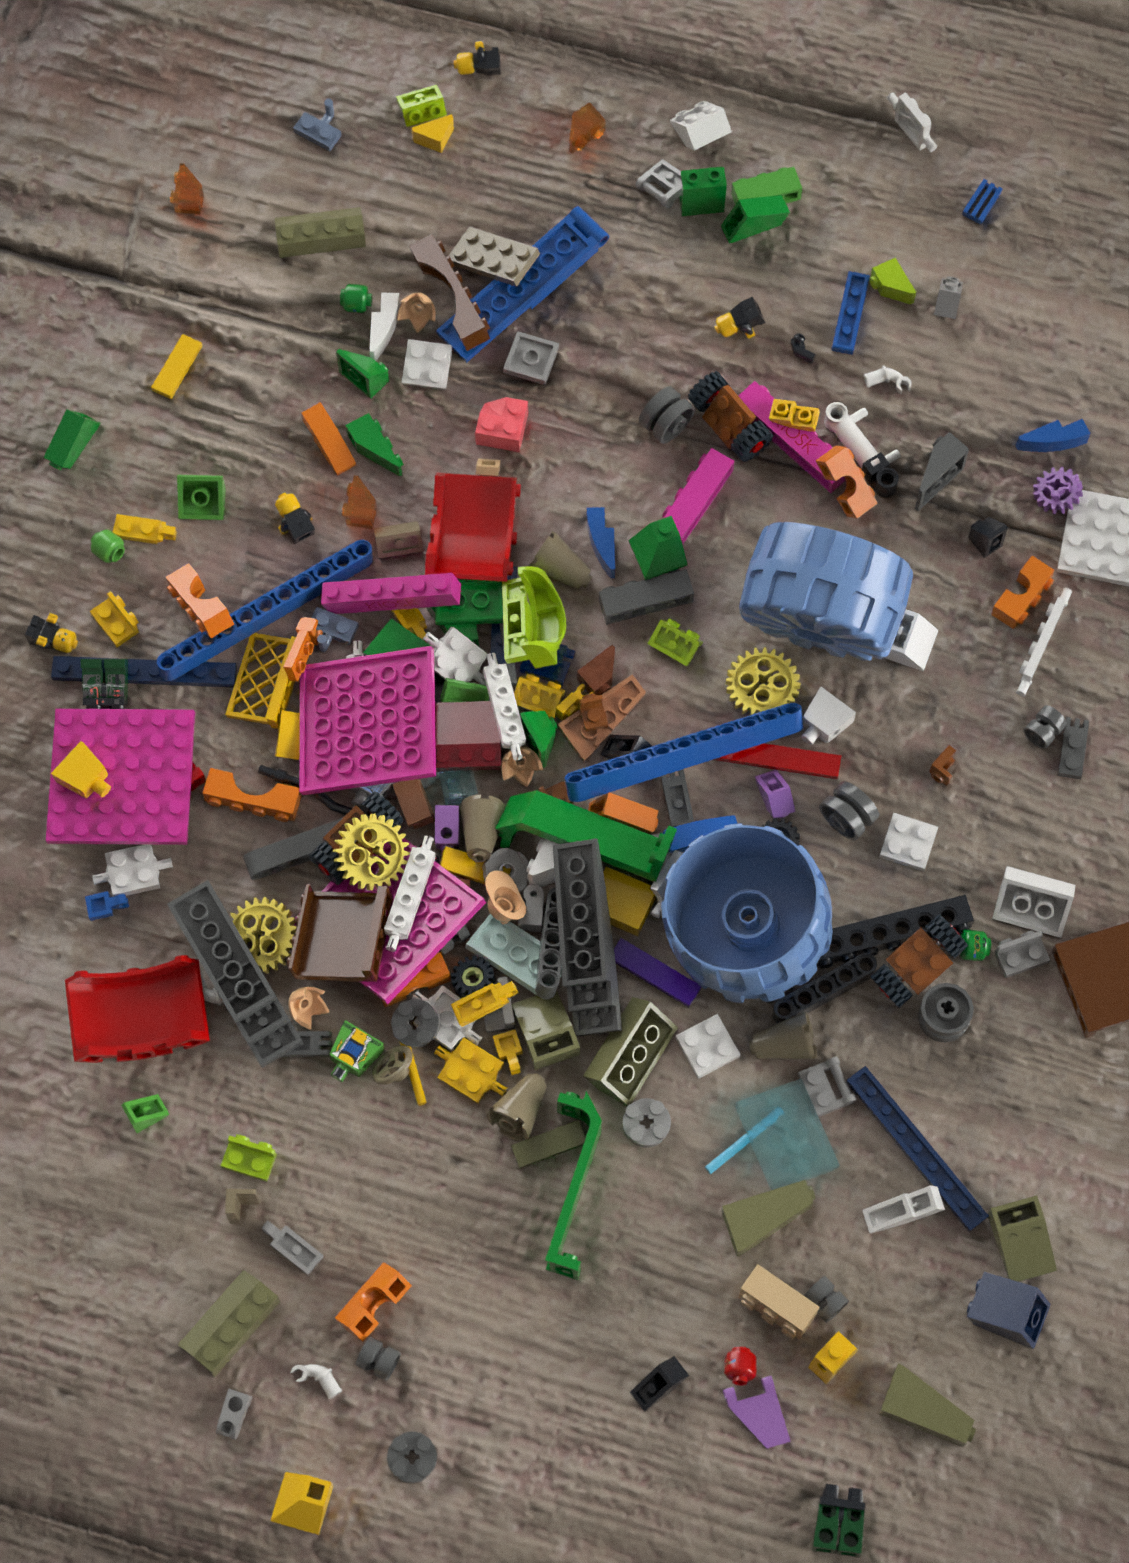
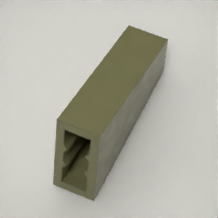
(762, 1215)
(923, 1408)

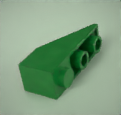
(369, 442)

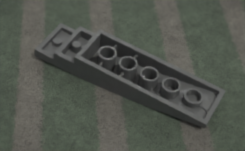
(586, 938)
(235, 974)

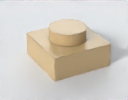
(488, 467)

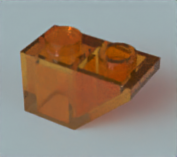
(585, 126)
(188, 192)
(361, 505)

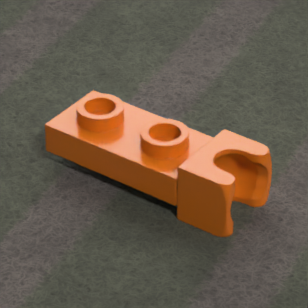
(302, 647)

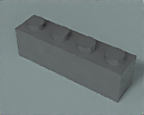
(646, 596)

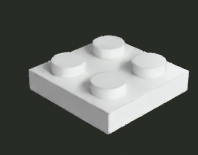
(427, 364)
(908, 842)
(707, 1046)

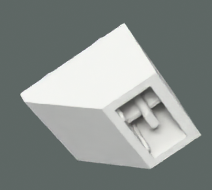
(701, 124)
(913, 641)
(542, 868)

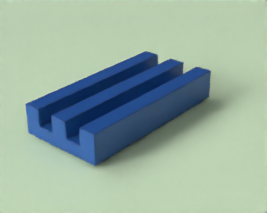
(990, 188)

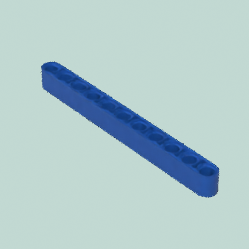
(261, 619)
(684, 752)

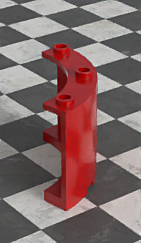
(473, 526)
(137, 1011)

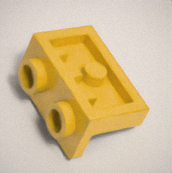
(115, 620)
(537, 695)

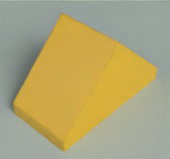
(434, 133)

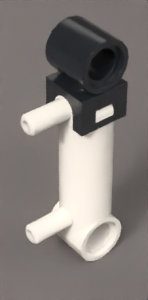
(873, 464)

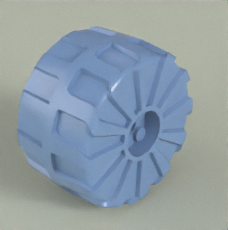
(826, 590)
(739, 875)

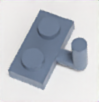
(319, 130)
(333, 627)

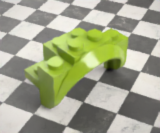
(534, 628)

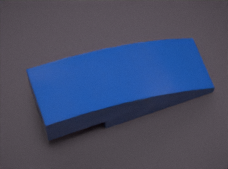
(1054, 437)
(601, 539)
(689, 832)

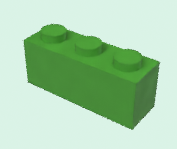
(781, 182)

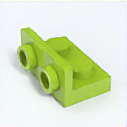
(421, 105)
(675, 641)
(248, 1157)

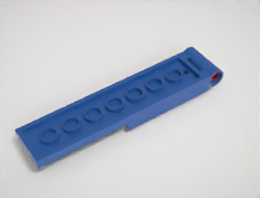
(561, 254)

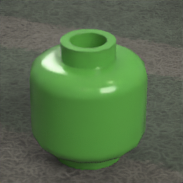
(107, 546)

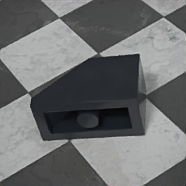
(987, 535)
(623, 744)
(659, 1383)

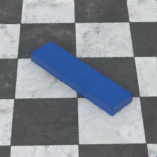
(850, 312)

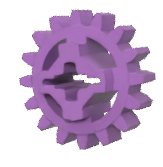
(1058, 490)

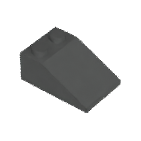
(944, 465)

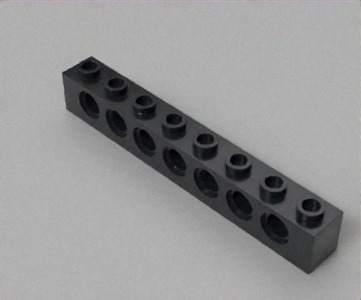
(956, 908)

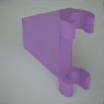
(760, 1414)

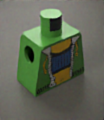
(354, 1051)

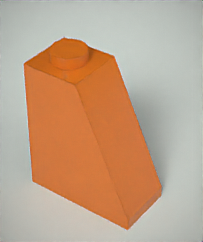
(625, 812)

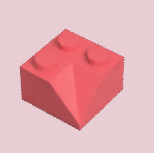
(502, 424)

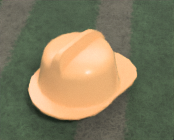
(504, 897)

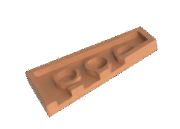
(616, 704)

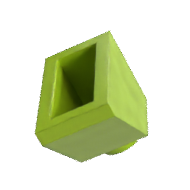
(892, 282)

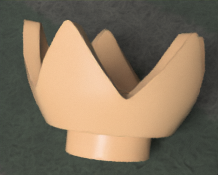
(417, 314)
(521, 770)
(305, 1003)

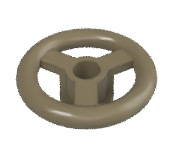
(394, 1068)

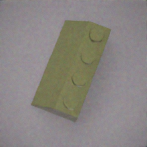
(320, 232)
(631, 1053)
(229, 1322)

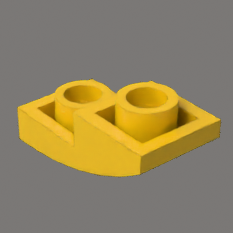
(793, 416)
(288, 735)

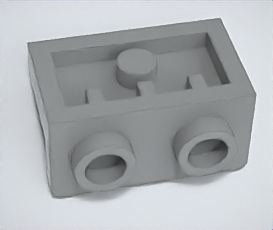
(1022, 953)

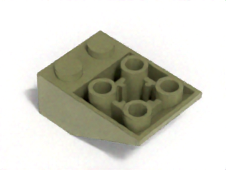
(546, 1030)
(1022, 1239)

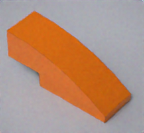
(328, 438)

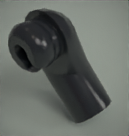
(799, 349)

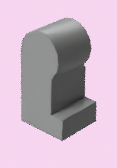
(534, 901)
(233, 1414)

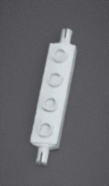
(1037, 648)
(504, 706)
(409, 893)

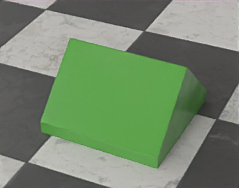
(201, 497)

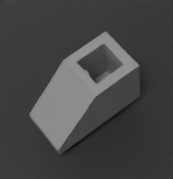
(948, 297)

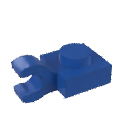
(101, 905)

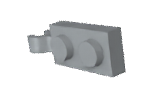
(293, 1247)

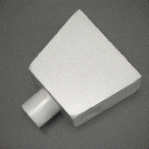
(826, 718)

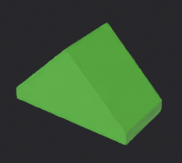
(145, 1111)

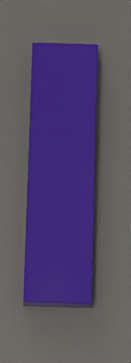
(656, 973)

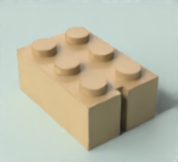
(777, 1302)

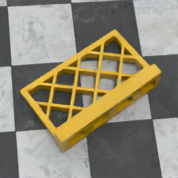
(282, 688)

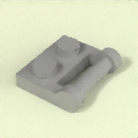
(666, 177)
(820, 1089)

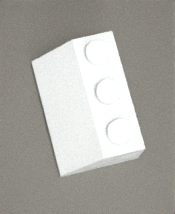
(1034, 901)

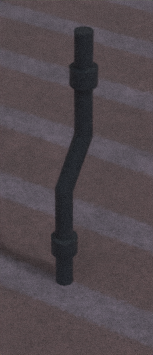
(282, 776)

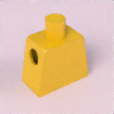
(82, 773)
(832, 1357)

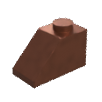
(598, 673)

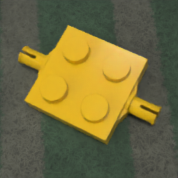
(470, 1070)

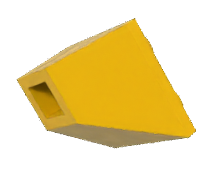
(302, 1502)

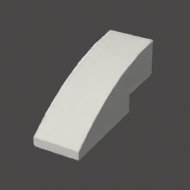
(383, 324)
(903, 1209)

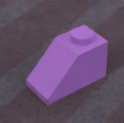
(775, 794)

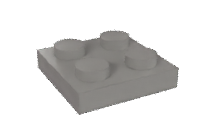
(531, 358)

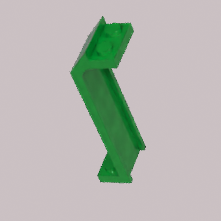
(568, 823)
(583, 1110)

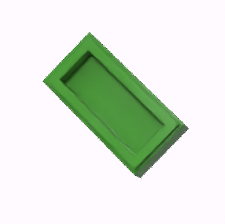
(463, 691)

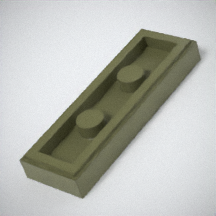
(548, 1144)

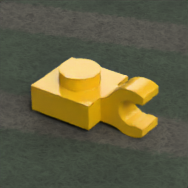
(570, 703)
(508, 1048)

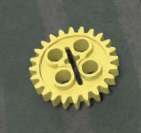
(748, 669)
(381, 833)
(281, 935)

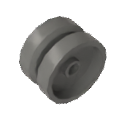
(666, 414)
(849, 810)
(952, 1000)

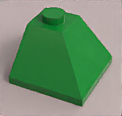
(362, 372)
(658, 548)
(539, 733)

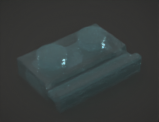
(457, 786)

